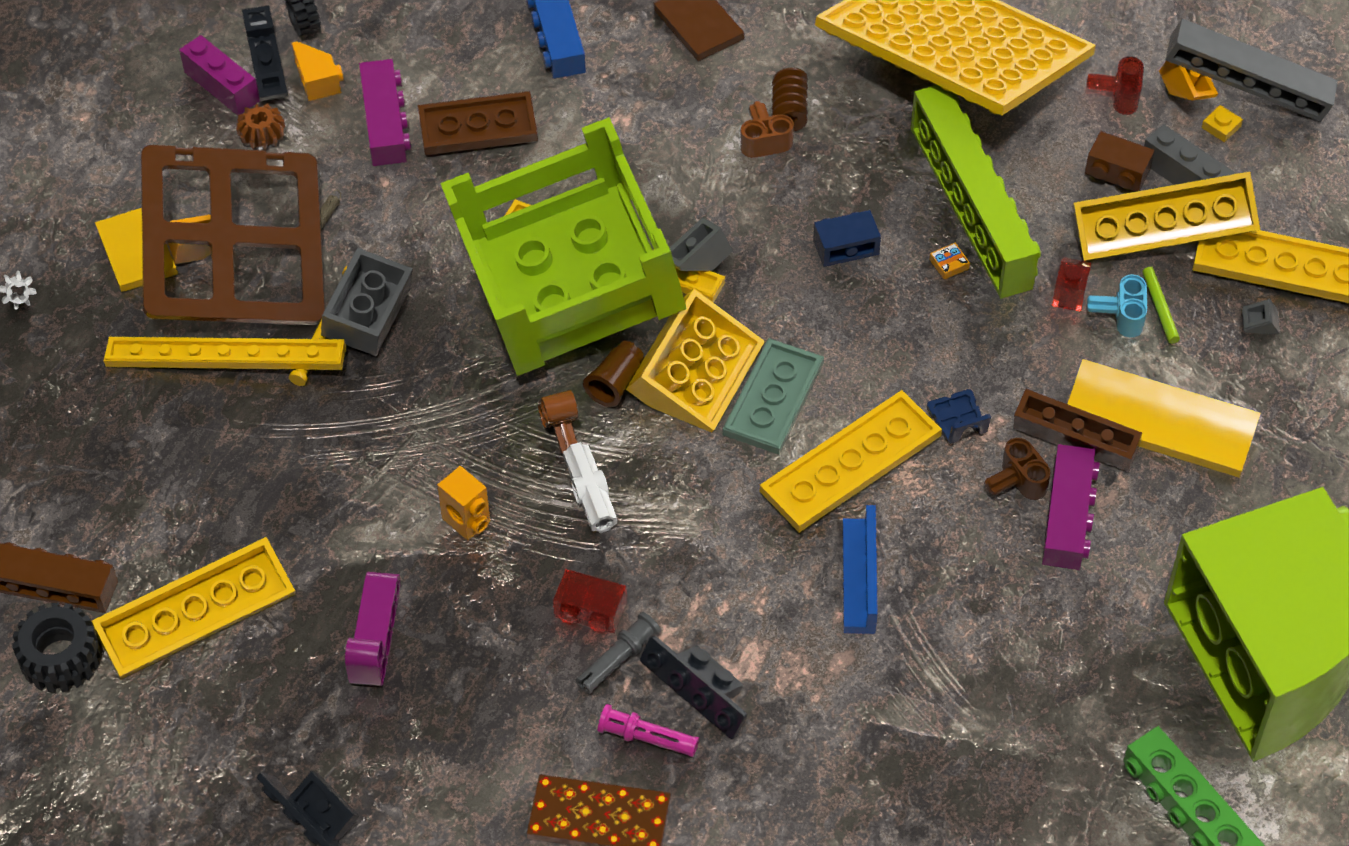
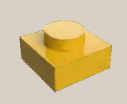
(1222, 123)

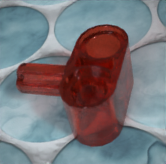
(1125, 84)

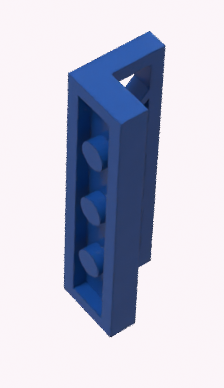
(860, 573)

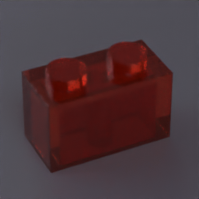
(590, 601)

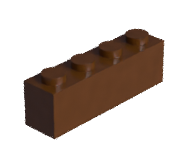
(1075, 427)
(56, 577)

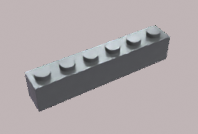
(1251, 70)

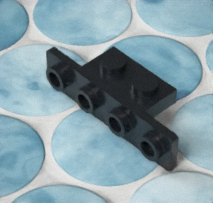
(699, 682)
(314, 806)

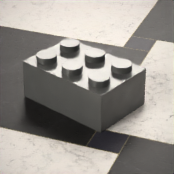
(366, 301)

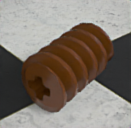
(791, 95)

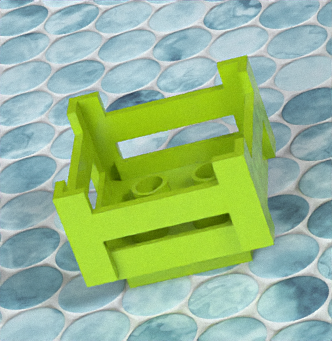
(570, 262)

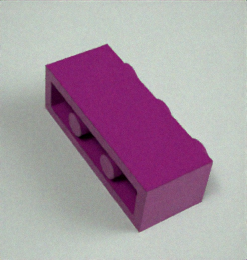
(219, 75)

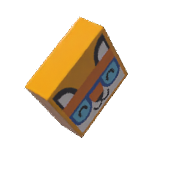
(949, 261)

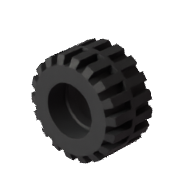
(50, 626)

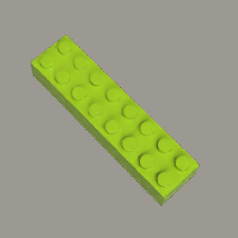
(975, 191)

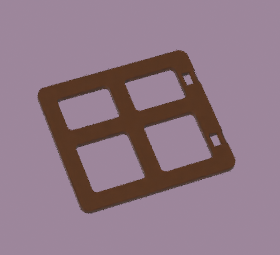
(224, 235)

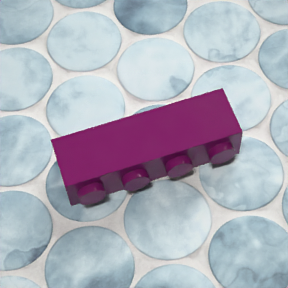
(383, 112)
(1069, 507)

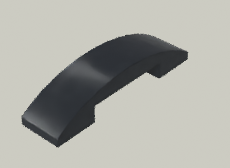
(264, 53)

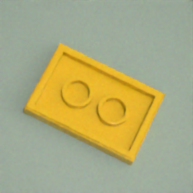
(123, 245)

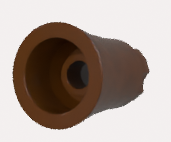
(614, 374)

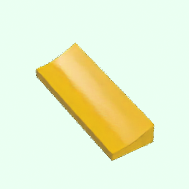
(1166, 216)
(1169, 417)
(193, 608)

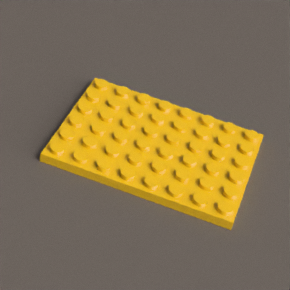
(965, 46)

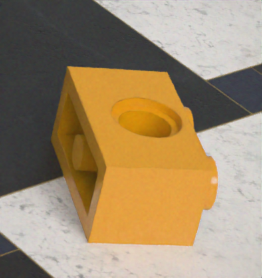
(464, 503)

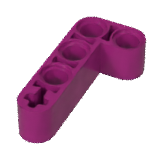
(369, 649)

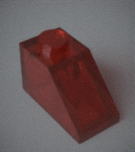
(1071, 284)

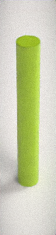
(1161, 305)

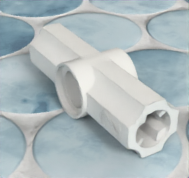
(590, 487)

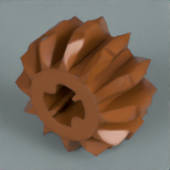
(260, 127)

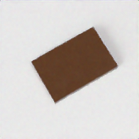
(700, 25)

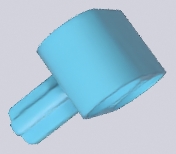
(1128, 305)

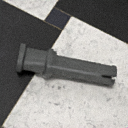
(628, 643)

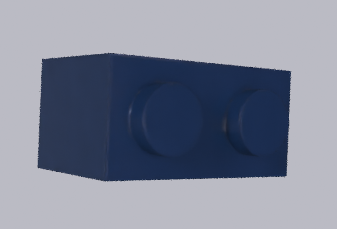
(846, 238)

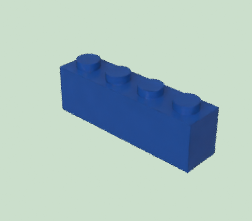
(558, 37)

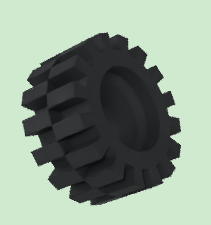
(303, 16)

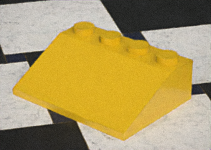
(696, 363)

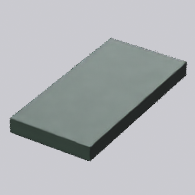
(773, 396)

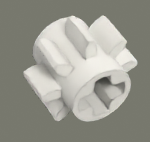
(15, 298)

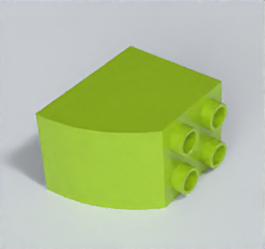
(1269, 615)

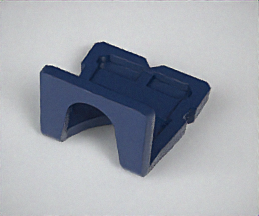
(957, 415)

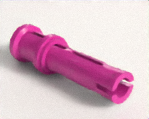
(686, 745)

